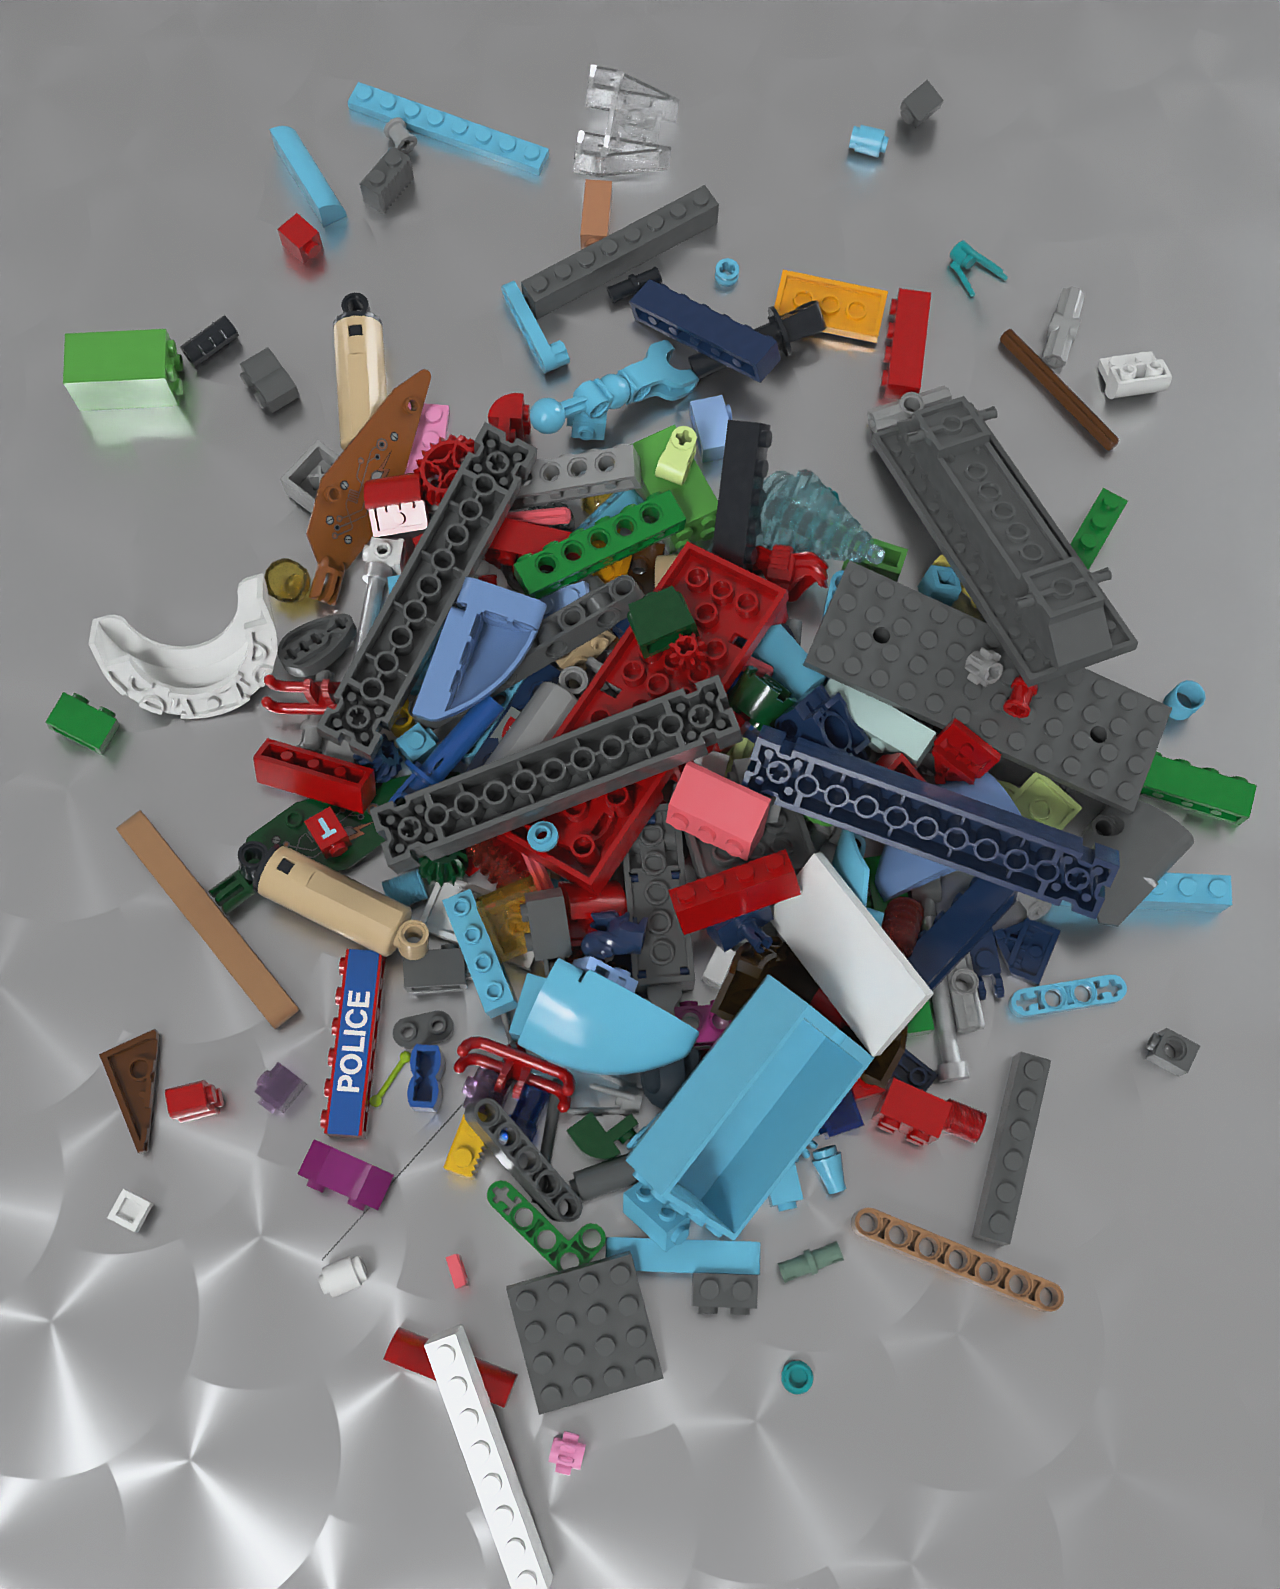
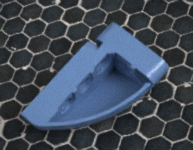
(477, 648)
(903, 871)

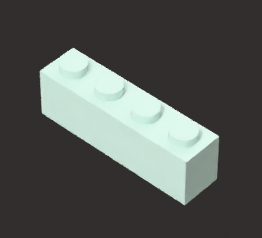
(885, 725)

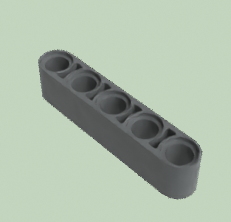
(537, 1164)

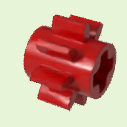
(687, 652)

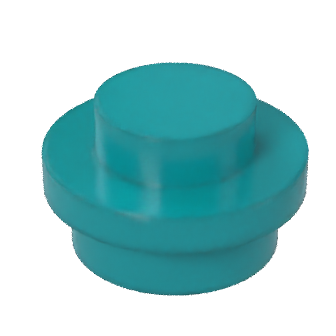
(797, 1377)

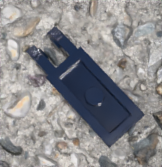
(986, 963)

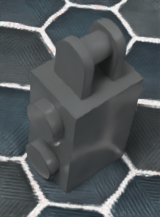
(547, 925)
(437, 970)

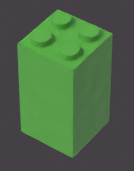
(122, 369)
(693, 498)

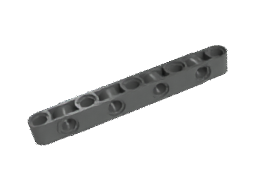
(567, 631)

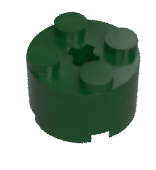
(759, 698)

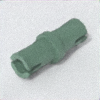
(810, 1261)

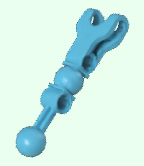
(632, 384)

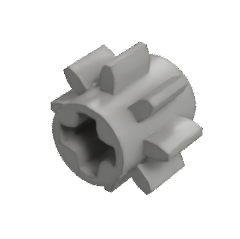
(984, 667)

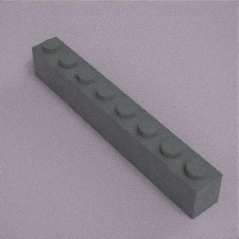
(620, 252)

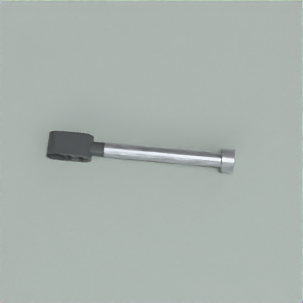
(952, 1067)

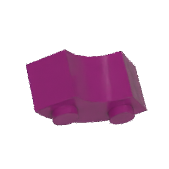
(346, 1175)

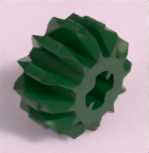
(444, 869)

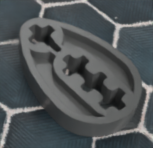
(332, 644)

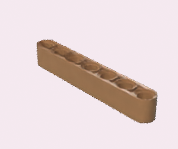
(972, 1260)

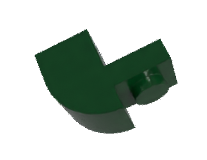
(596, 1142)

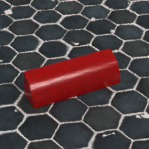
(409, 1352)

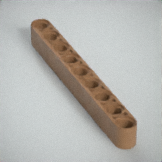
(208, 919)

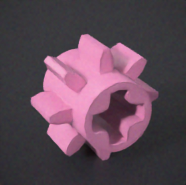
(567, 1453)

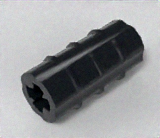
(209, 341)

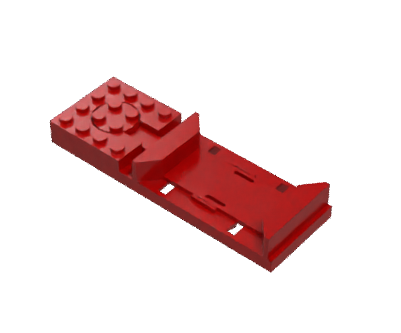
(724, 605)

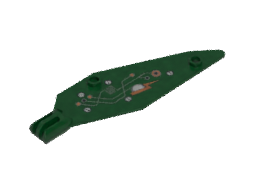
(290, 830)

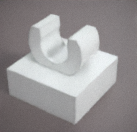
(130, 1210)

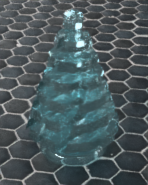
(810, 519)

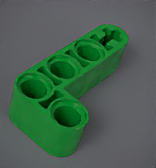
(540, 1225)

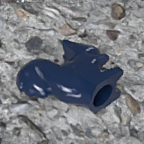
(614, 935)

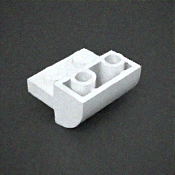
(1134, 374)

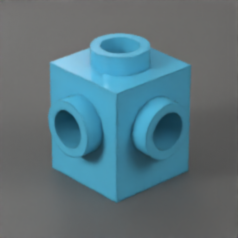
(587, 428)

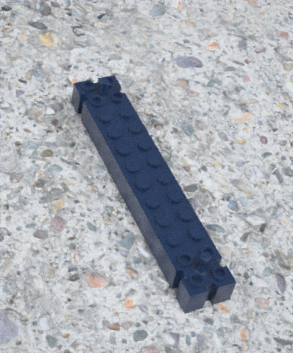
(931, 822)

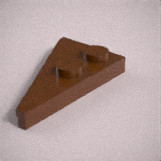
(132, 1078)

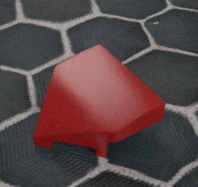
(961, 754)

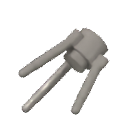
(628, 1098)

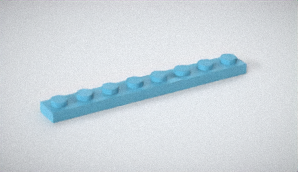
(449, 128)

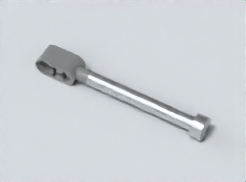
(376, 577)

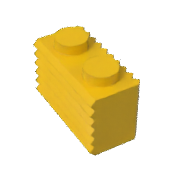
(466, 1151)

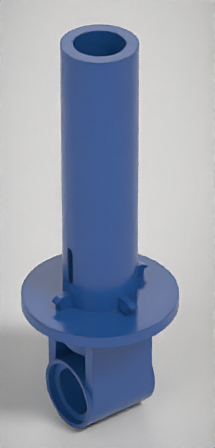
(451, 748)

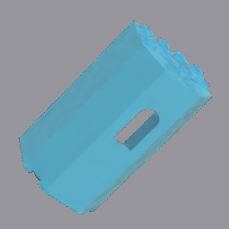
(747, 1110)

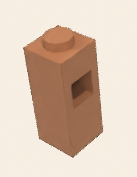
(596, 211)

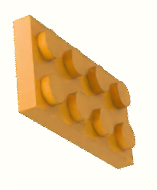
(846, 307)

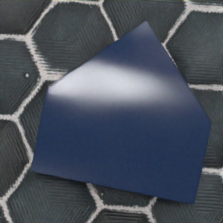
(1027, 949)

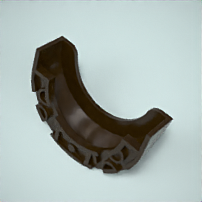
(749, 970)

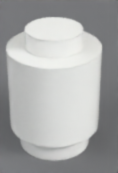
(343, 1276)

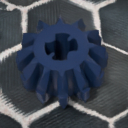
(386, 762)

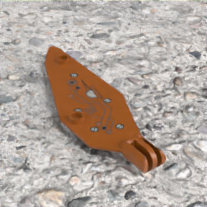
(379, 450)

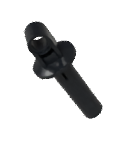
(784, 328)

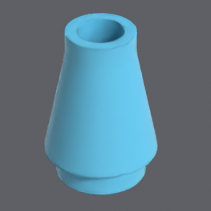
(830, 1168)

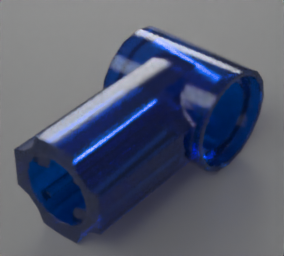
(528, 1112)

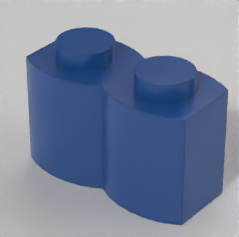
(427, 1068)

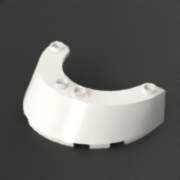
(195, 678)

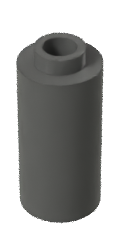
(603, 1178)

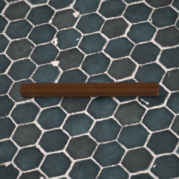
(1059, 390)

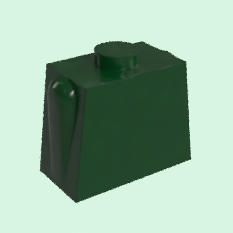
(659, 620)

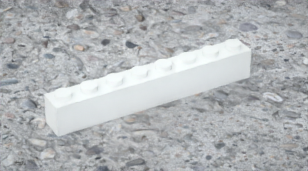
(488, 1460)

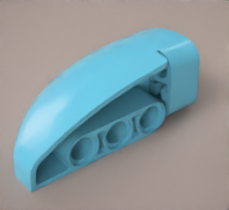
(601, 1026)

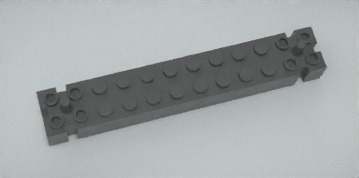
(426, 591)
(556, 775)

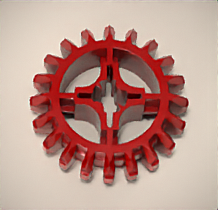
(442, 460)

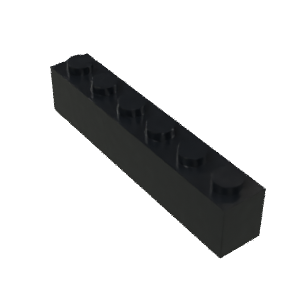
(741, 492)

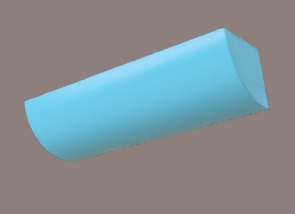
(307, 175)
(787, 658)

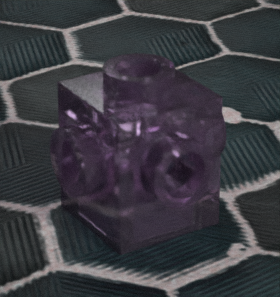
(482, 1087)

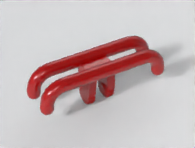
(317, 693)
(518, 1067)

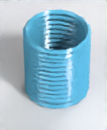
(1193, 691)
(406, 888)

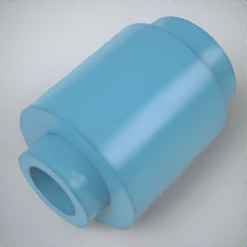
(868, 140)

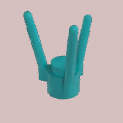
(965, 256)

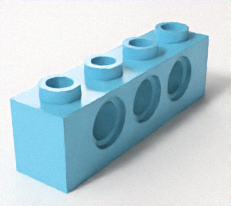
(480, 956)

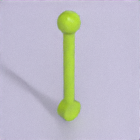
(376, 1100)

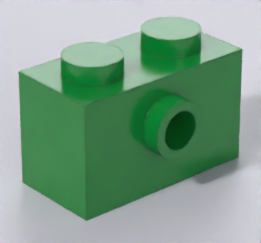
(82, 722)

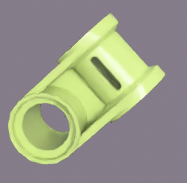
(677, 459)

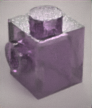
(278, 1088)

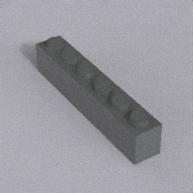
(1011, 1149)

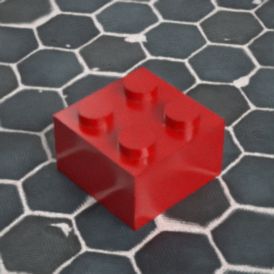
(911, 1112)

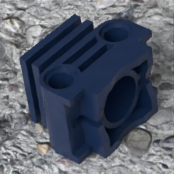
(824, 722)

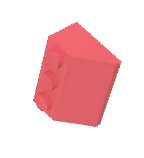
(718, 811)

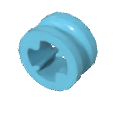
(721, 277)

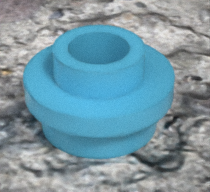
(548, 842)

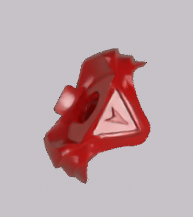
(791, 570)

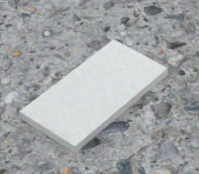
(850, 956)

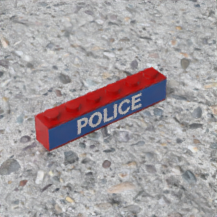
(354, 1044)

